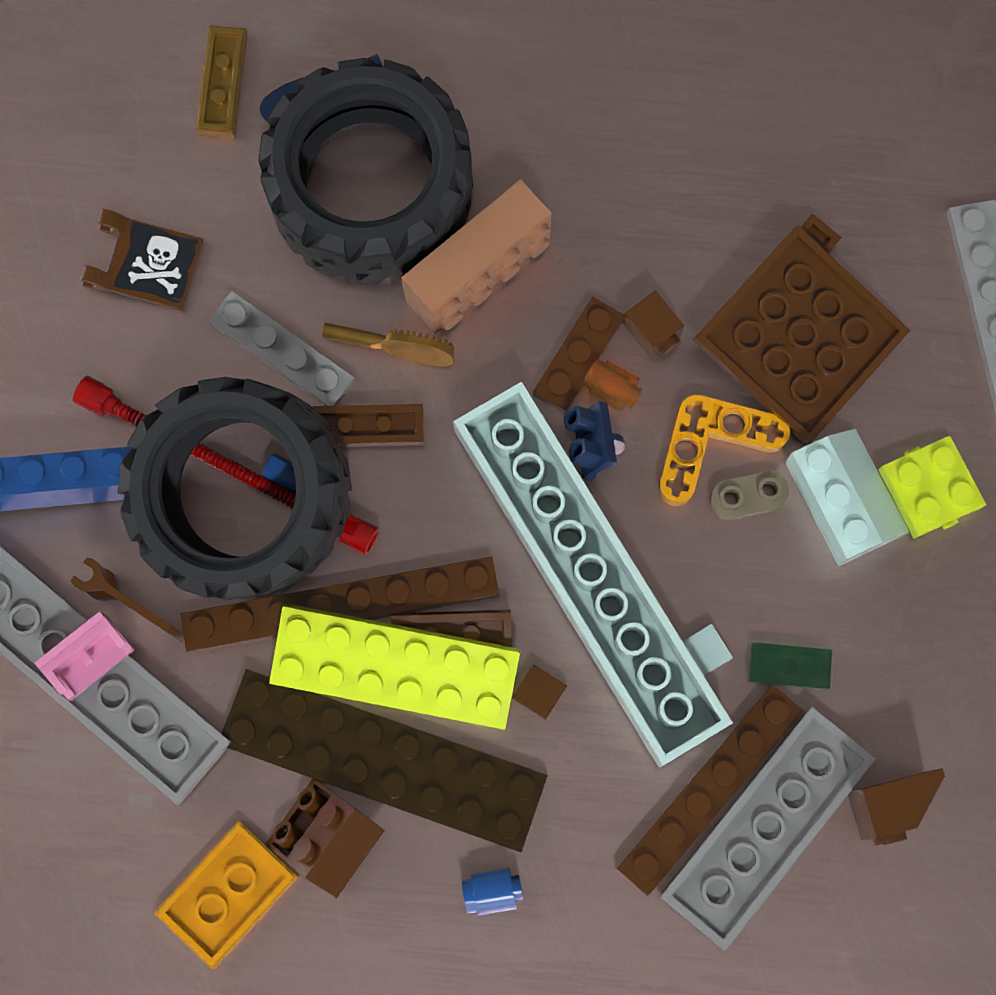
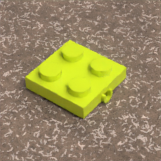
(931, 487)

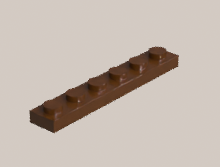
(709, 790)

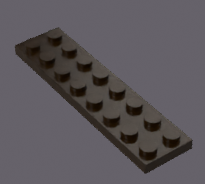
(384, 760)

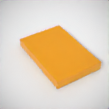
(226, 895)

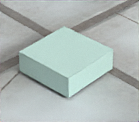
(707, 649)

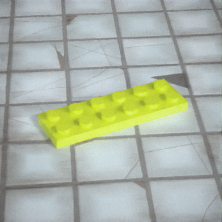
(394, 666)

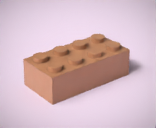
(478, 257)

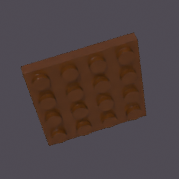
(801, 335)

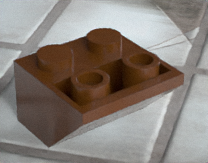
(324, 838)

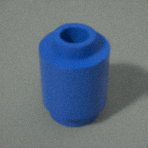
(492, 892)

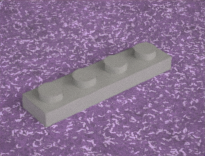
(281, 350)

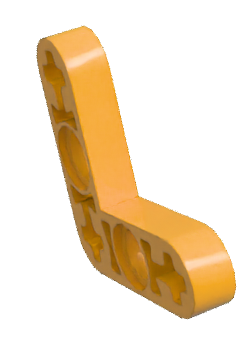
(713, 428)

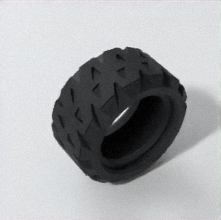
(352, 99)
(154, 471)

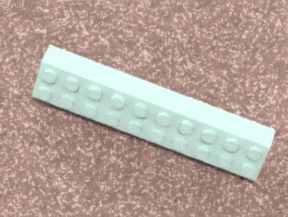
(591, 575)

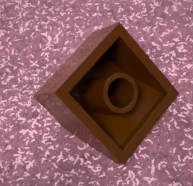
(894, 807)

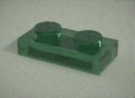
(790, 666)

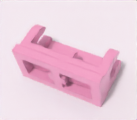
(84, 656)

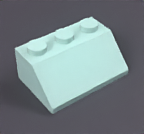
(846, 495)

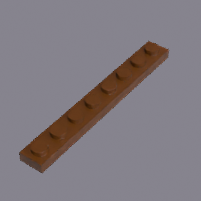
(364, 599)

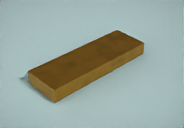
(221, 81)

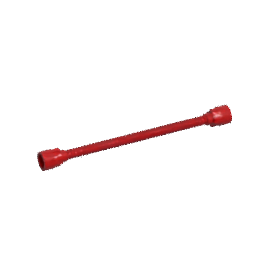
(101, 400)

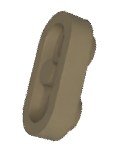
(750, 495)

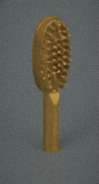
(401, 345)

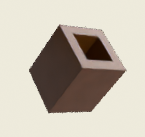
(654, 325)

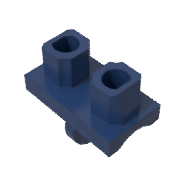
(595, 443)

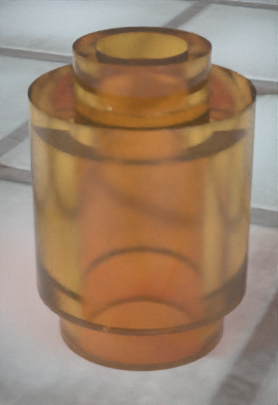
(613, 385)

